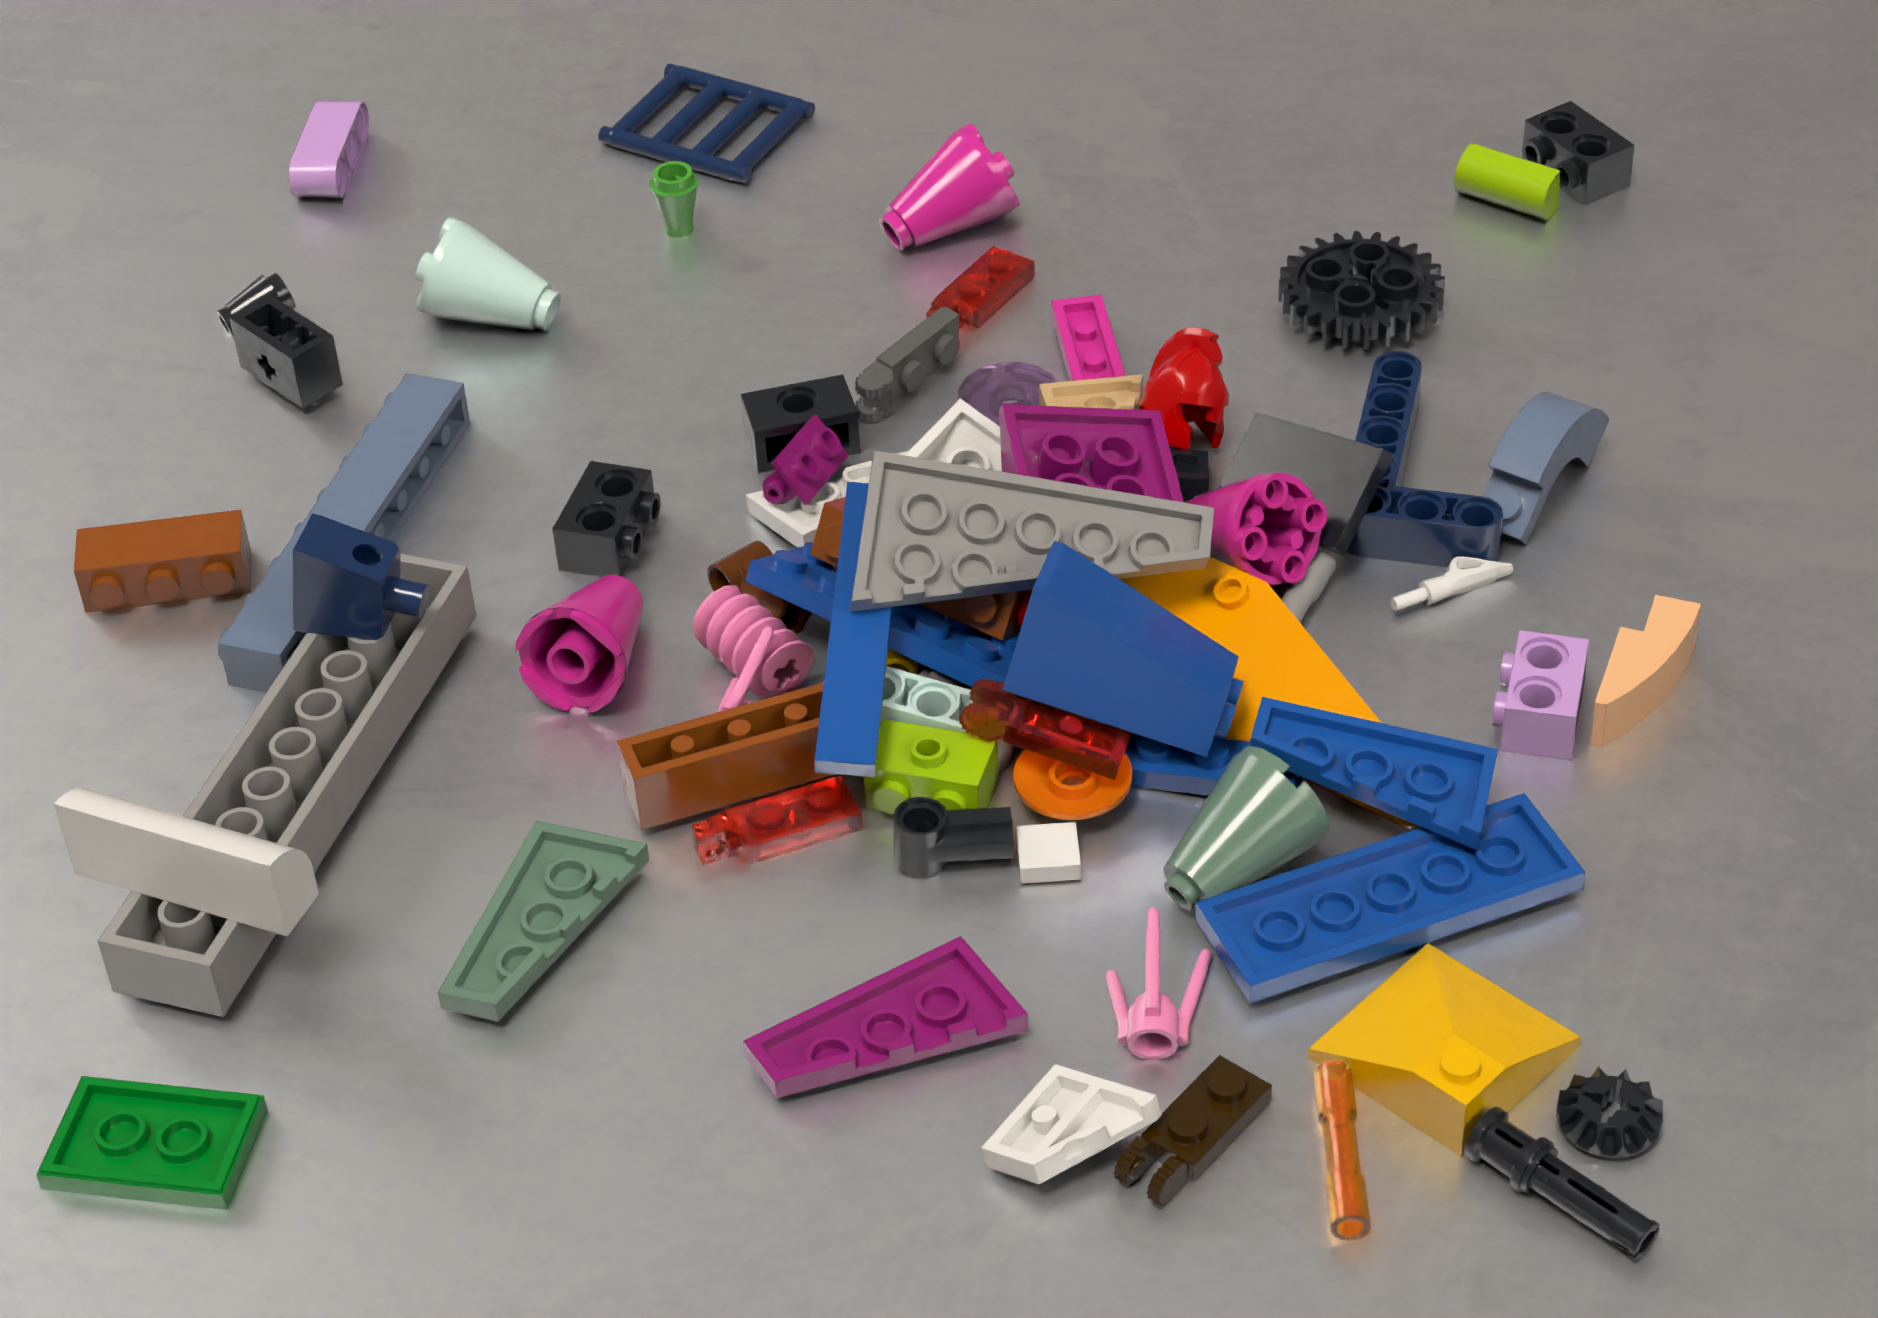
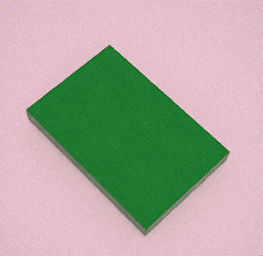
(153, 1142)

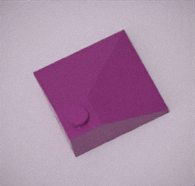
(1090, 448)

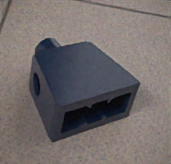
(350, 582)

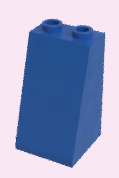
(1120, 657)

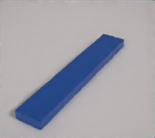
(853, 663)

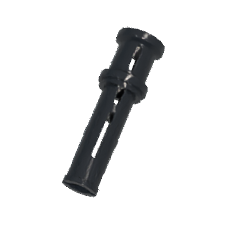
(1535, 1167)

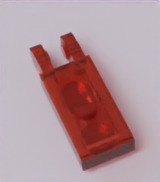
(1043, 729)

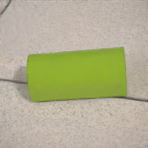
(1508, 181)

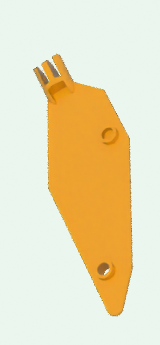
(1273, 647)

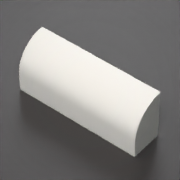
(186, 861)

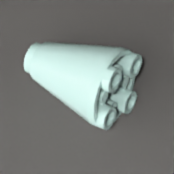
(482, 283)

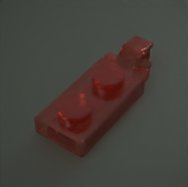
(985, 286)
(779, 823)

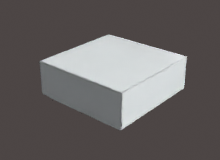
(1048, 852)

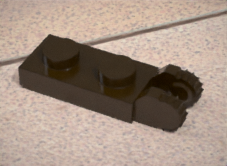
(1195, 1129)

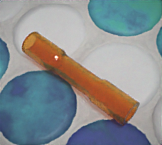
(1345, 1182)

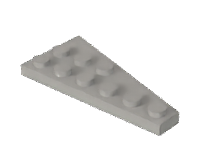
(980, 531)

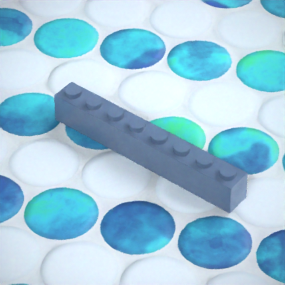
(370, 492)

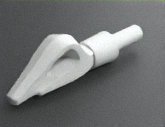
(1461, 576)

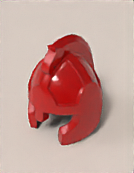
(1188, 387)

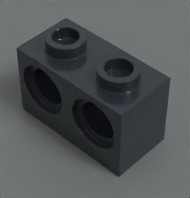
(1585, 150)
(605, 520)

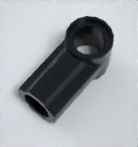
(931, 835)

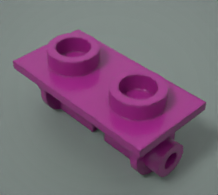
(804, 464)

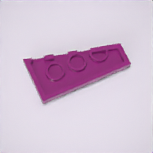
(897, 1018)

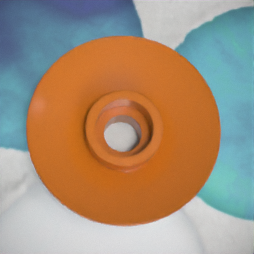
(1066, 790)

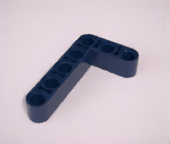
(1414, 522)

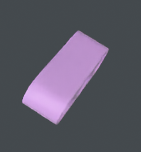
(329, 149)

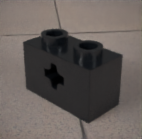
(286, 351)

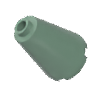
(1244, 829)

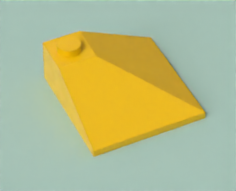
(1445, 1046)

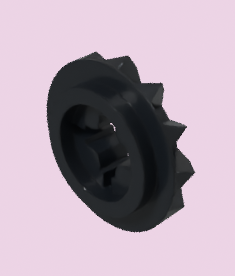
(1624, 1134)

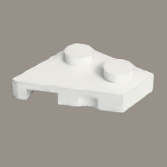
(1065, 1123)

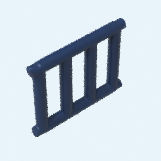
(701, 156)

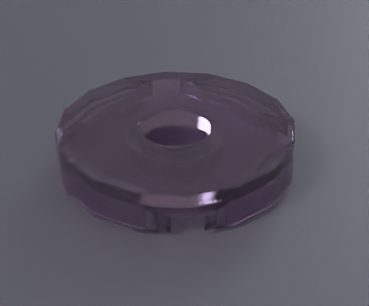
(1002, 382)

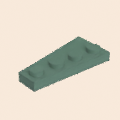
(536, 913)

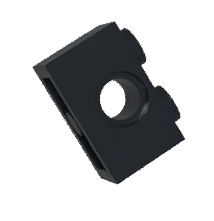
(779, 413)

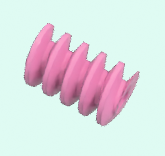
(731, 626)

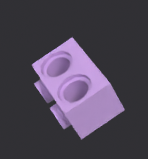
(1542, 695)

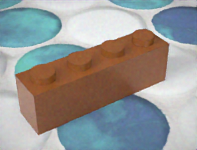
(722, 757)

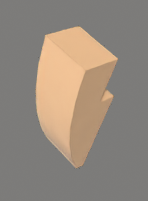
(1644, 668)

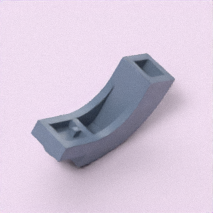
(1534, 452)

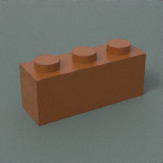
(162, 561)

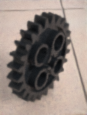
(1361, 289)

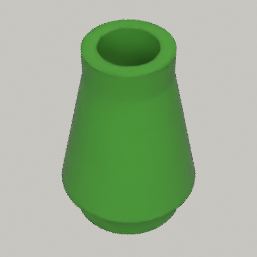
(675, 194)

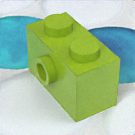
(932, 764)

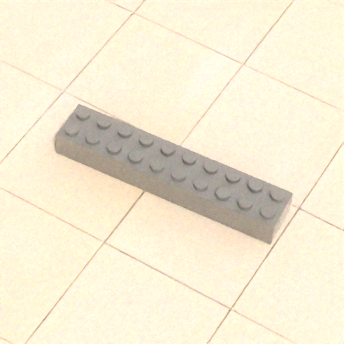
(293, 783)

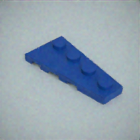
(1395, 769)

